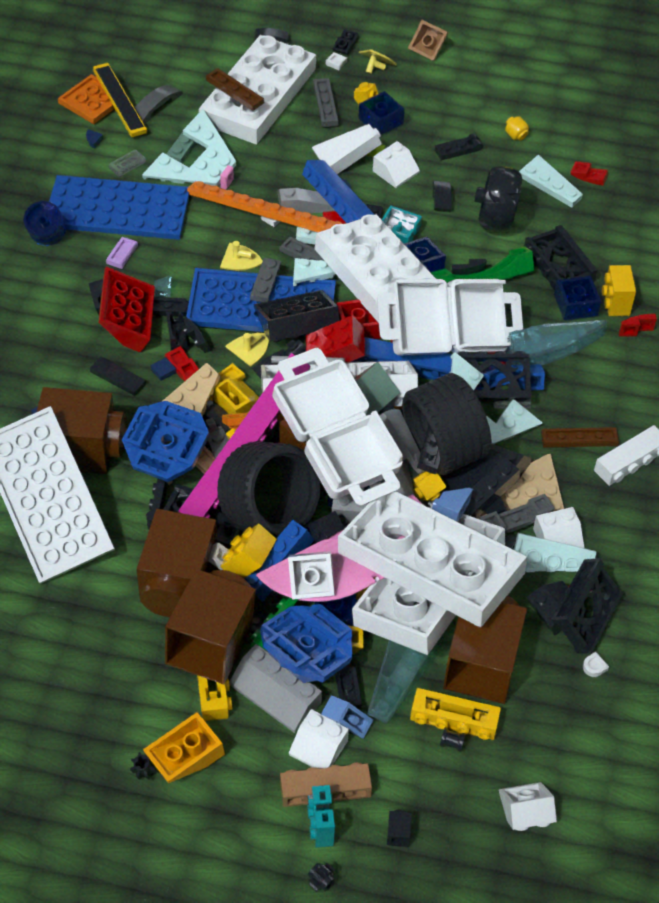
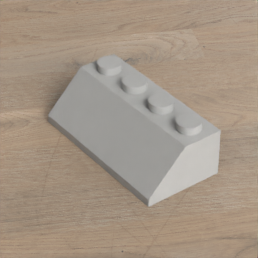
(275, 688)

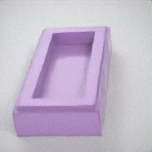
(122, 252)

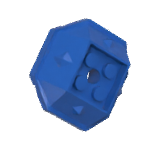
(163, 423)
(308, 642)

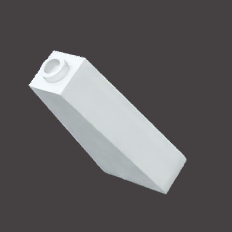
(348, 147)

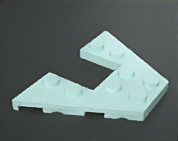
(206, 167)
(309, 269)
(514, 418)

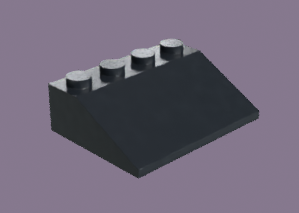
(296, 315)
(488, 479)

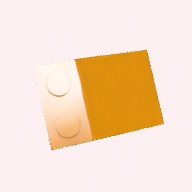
(185, 749)

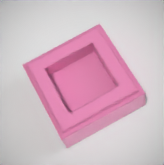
(227, 177)

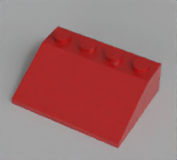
(126, 308)

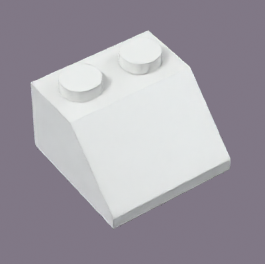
(395, 164)
(560, 526)
(311, 575)
(319, 741)
(528, 806)

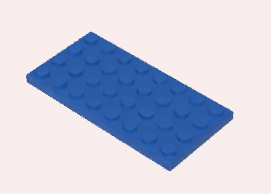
(121, 206)
(224, 300)

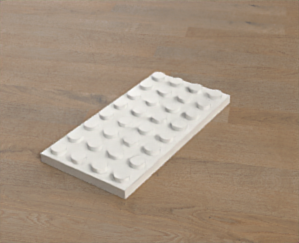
(49, 497)

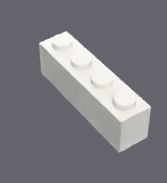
(629, 456)

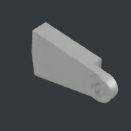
(402, 436)

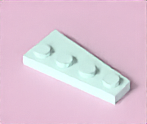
(547, 179)
(550, 555)

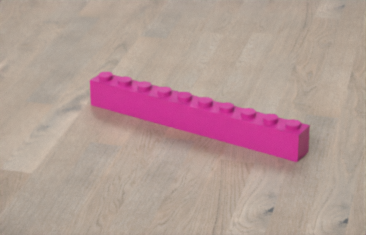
(252, 428)

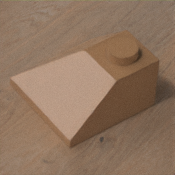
(428, 40)

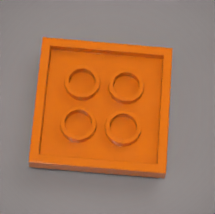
(87, 100)

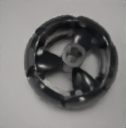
(499, 198)

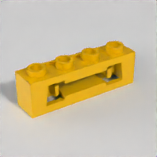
(215, 707)
(455, 714)

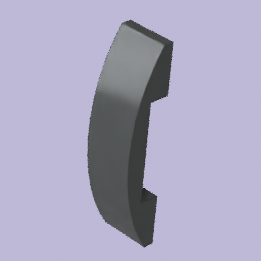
(155, 100)
(520, 516)

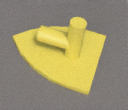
(373, 55)
(240, 258)
(249, 347)

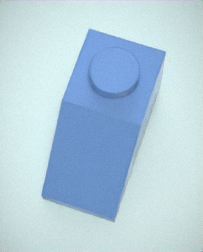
(453, 503)
(347, 716)

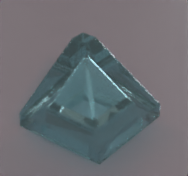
(163, 286)

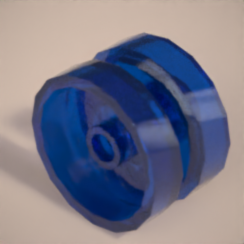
(44, 223)

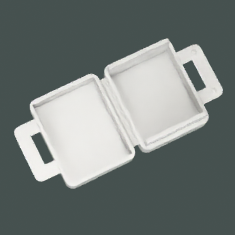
(444, 316)
(342, 441)

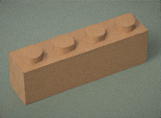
(344, 782)

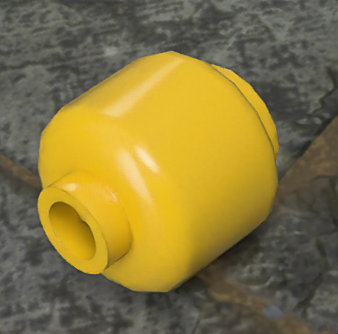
(517, 128)

